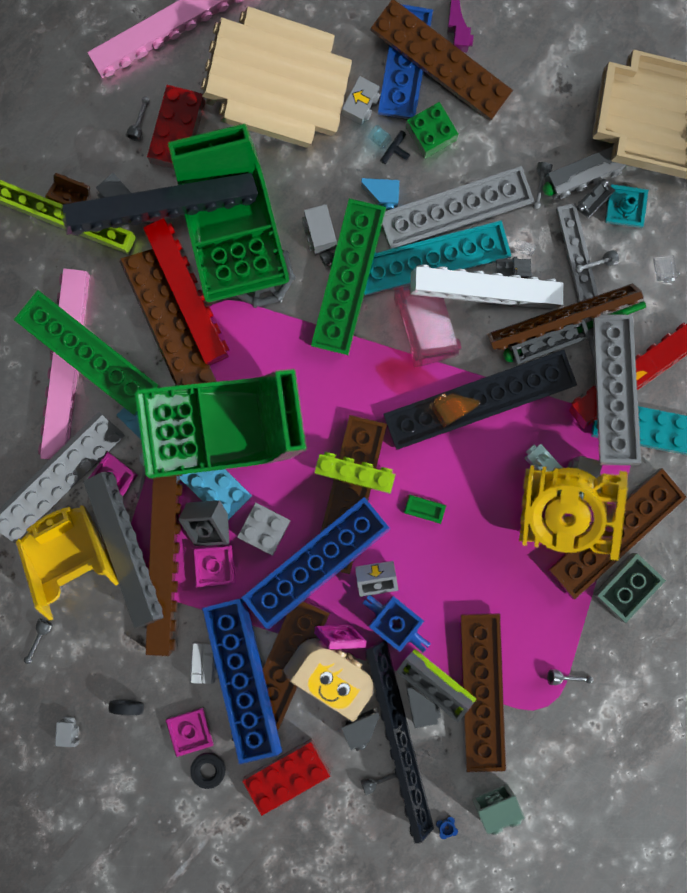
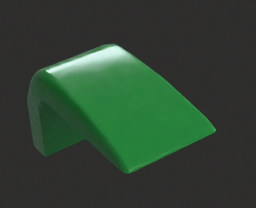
(235, 246)
(220, 424)

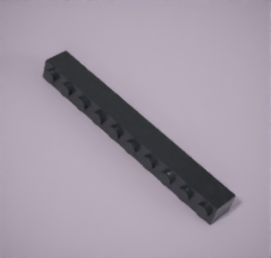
(158, 203)

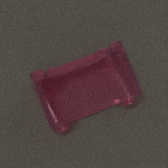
(426, 327)

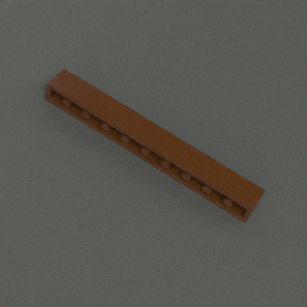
(163, 562)

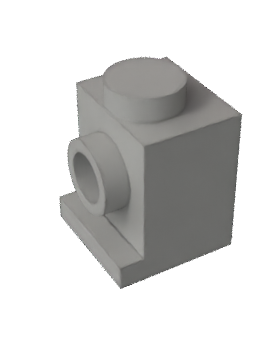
(67, 732)

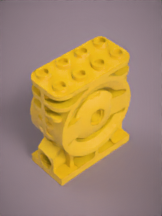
(573, 532)

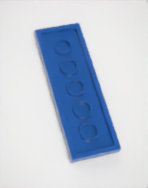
(402, 78)

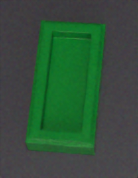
(425, 509)

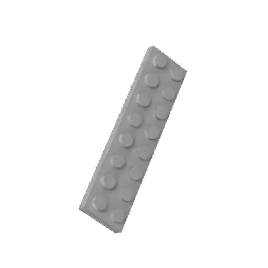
(457, 208)
(616, 390)
(58, 476)

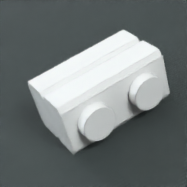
(202, 664)

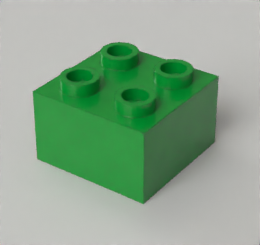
(432, 130)

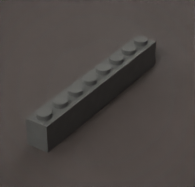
(123, 549)

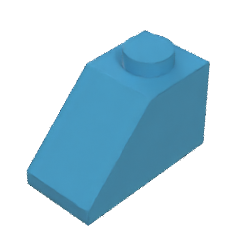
(382, 191)

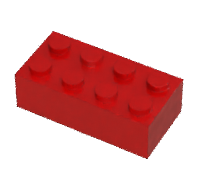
(177, 119)
(286, 777)

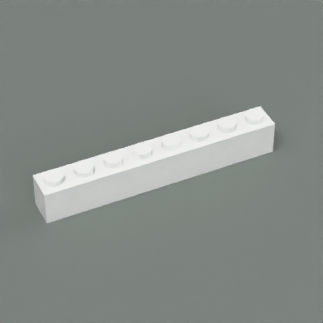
(486, 288)

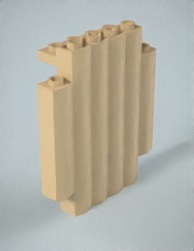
(276, 77)
(645, 113)

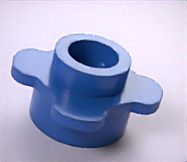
(452, 831)

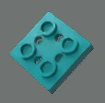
(635, 197)

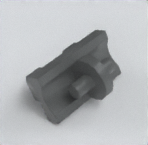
(514, 267)

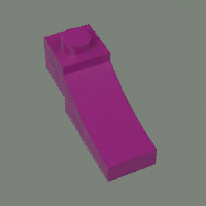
(457, 25)

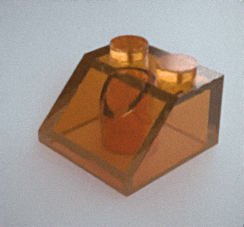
(453, 407)

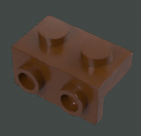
(66, 190)

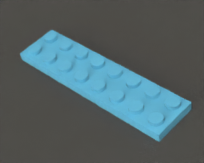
(206, 485)

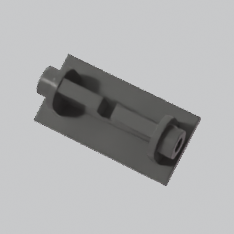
(596, 198)

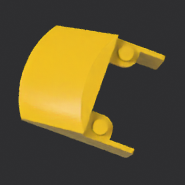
(59, 551)

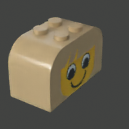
(330, 677)

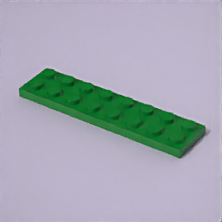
(348, 277)
(83, 350)

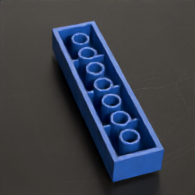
(316, 563)
(242, 681)

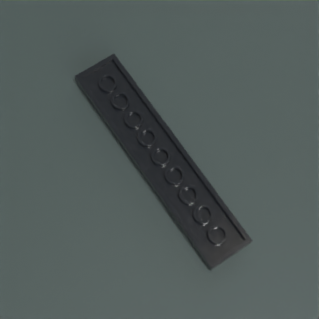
(495, 393)
(400, 741)

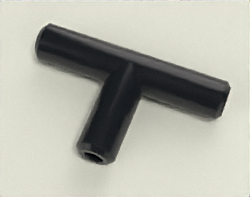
(394, 148)

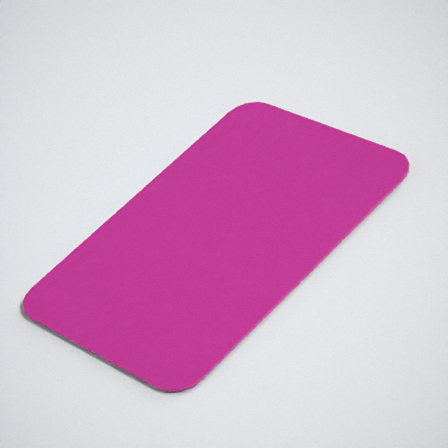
(441, 569)

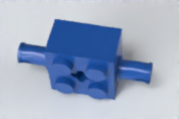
(396, 636)

